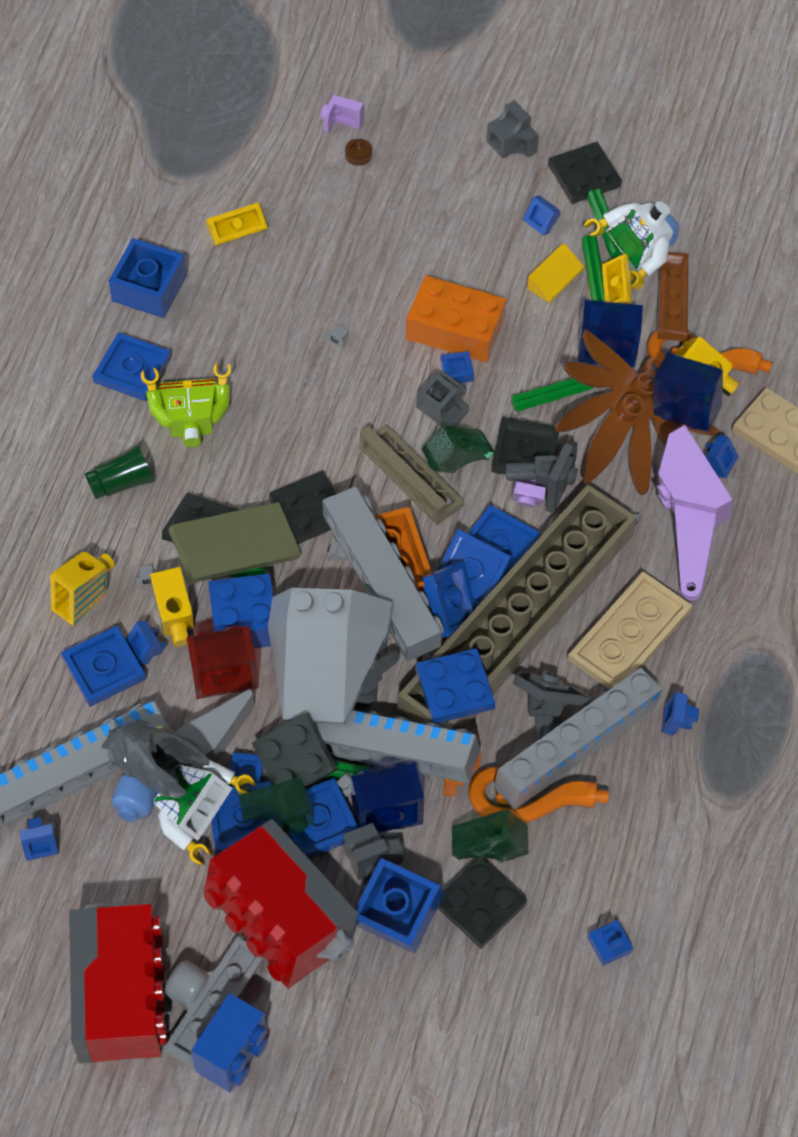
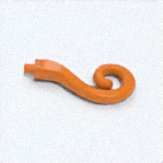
(741, 359)
(567, 794)

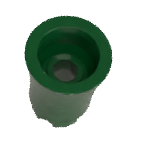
(119, 473)

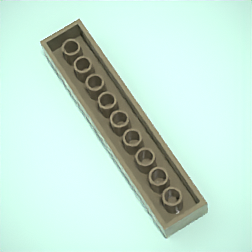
(533, 595)

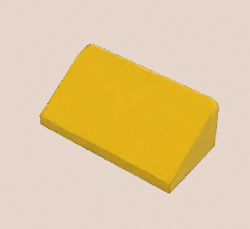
(236, 224)
(555, 273)
(617, 280)

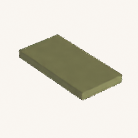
(234, 542)

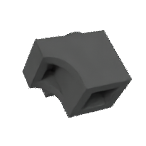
(512, 132)
(442, 400)
(366, 847)

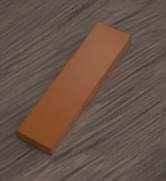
(673, 298)

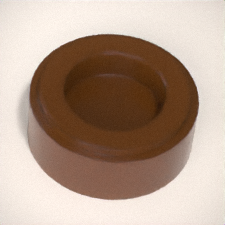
(358, 152)

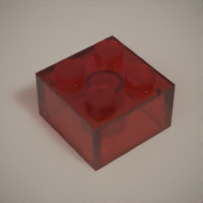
(222, 661)

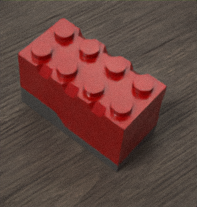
(280, 904)
(116, 983)

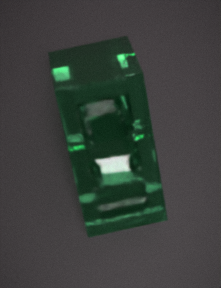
(455, 447)
(282, 802)
(493, 836)

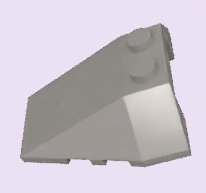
(325, 648)

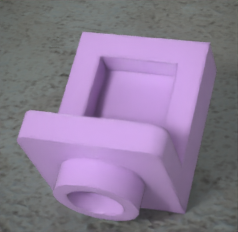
(343, 112)
(527, 493)

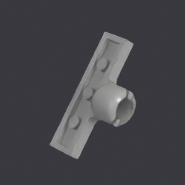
(204, 993)

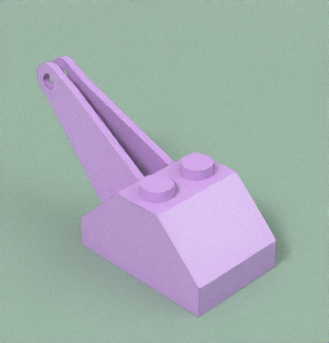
(698, 503)

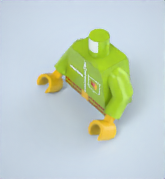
(189, 406)

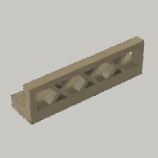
(410, 479)

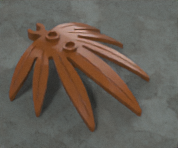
(630, 405)

